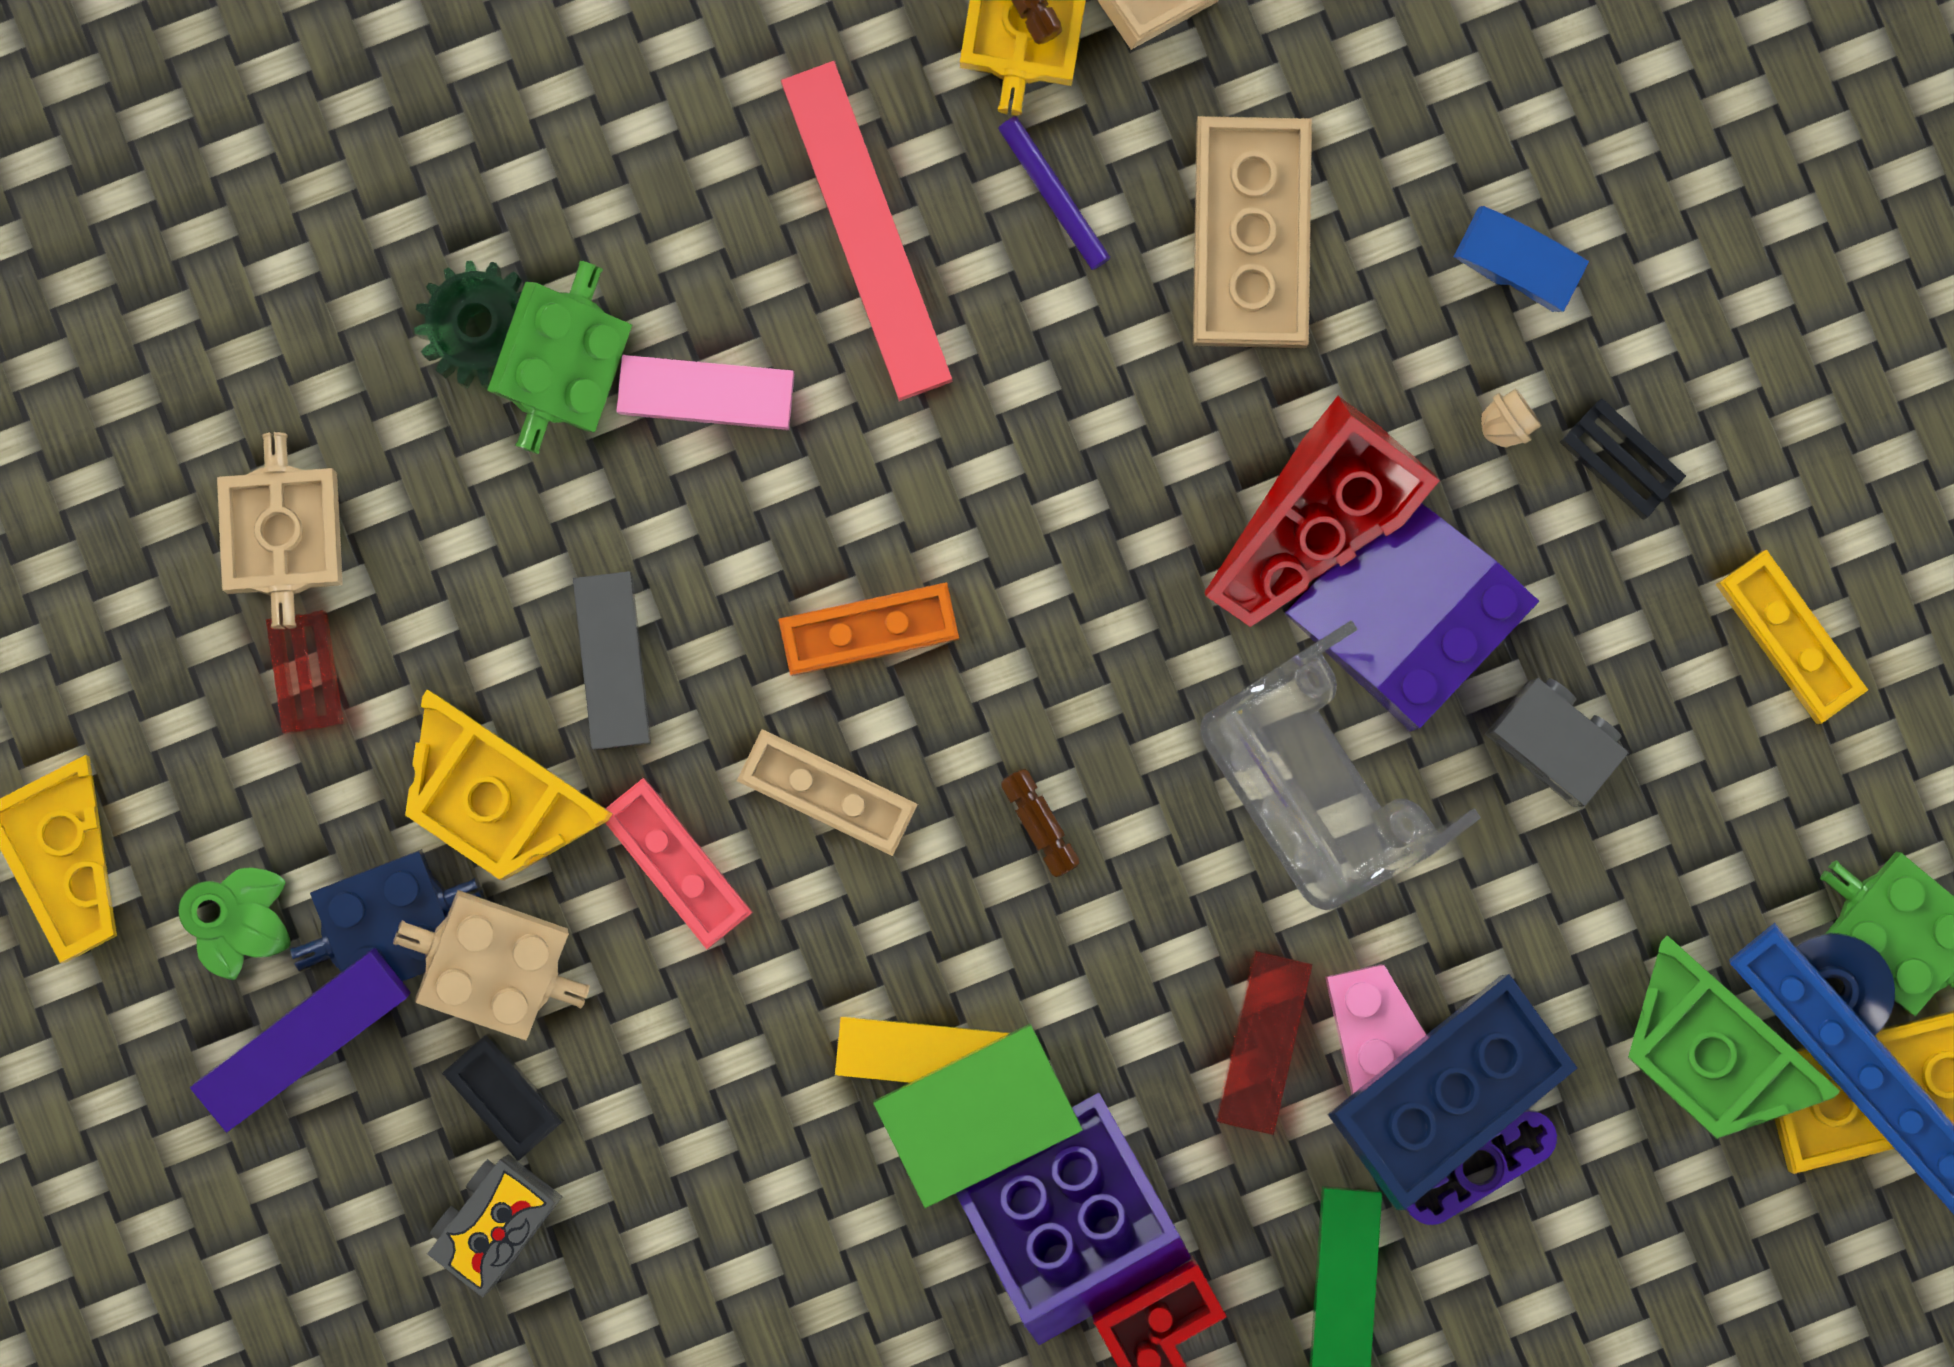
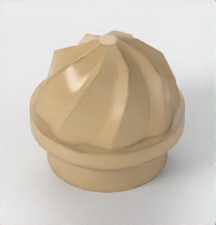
(1509, 420)

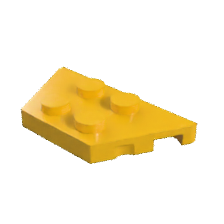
(491, 795)

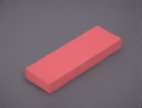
(676, 864)

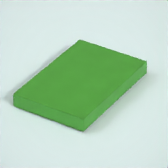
(977, 1115)

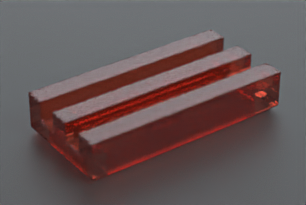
(282, 675)

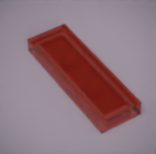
(1263, 1042)

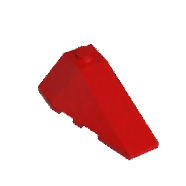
(1327, 503)

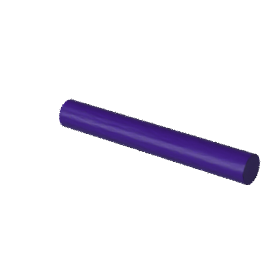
(1054, 193)

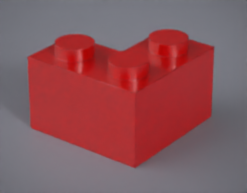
(1158, 1317)

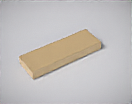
(827, 792)

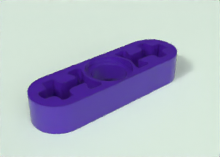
(1525, 1160)

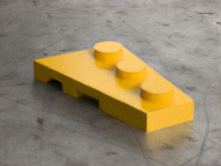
(59, 858)

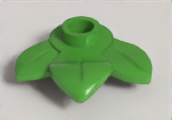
(244, 920)

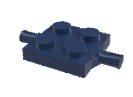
(369, 908)

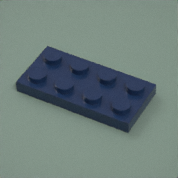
(1452, 1092)

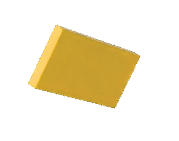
(1839, 1129)

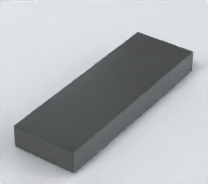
(611, 660)

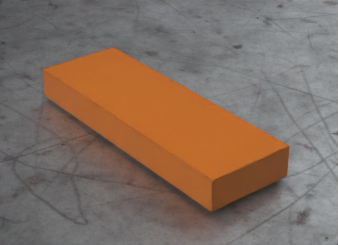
(868, 629)

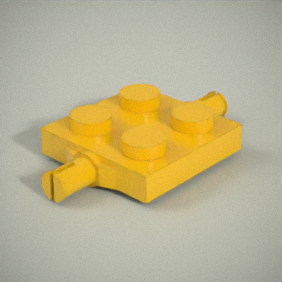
(1002, 45)

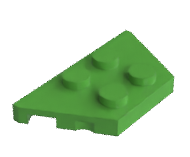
(1717, 1052)

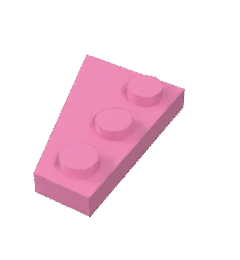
(1370, 1021)

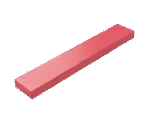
(866, 231)

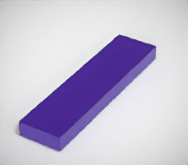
(300, 1040)

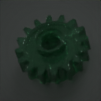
(450, 311)

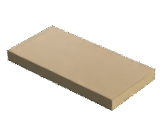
(1252, 232)

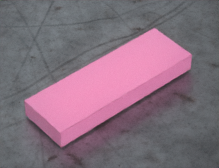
(705, 392)

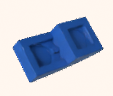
(1522, 258)

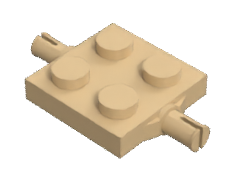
(279, 530)
(491, 965)

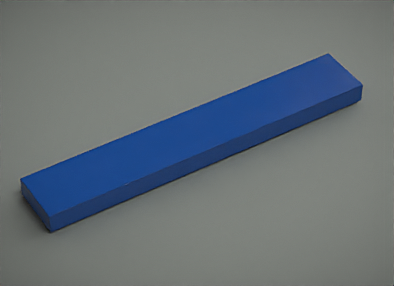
(1852, 1056)

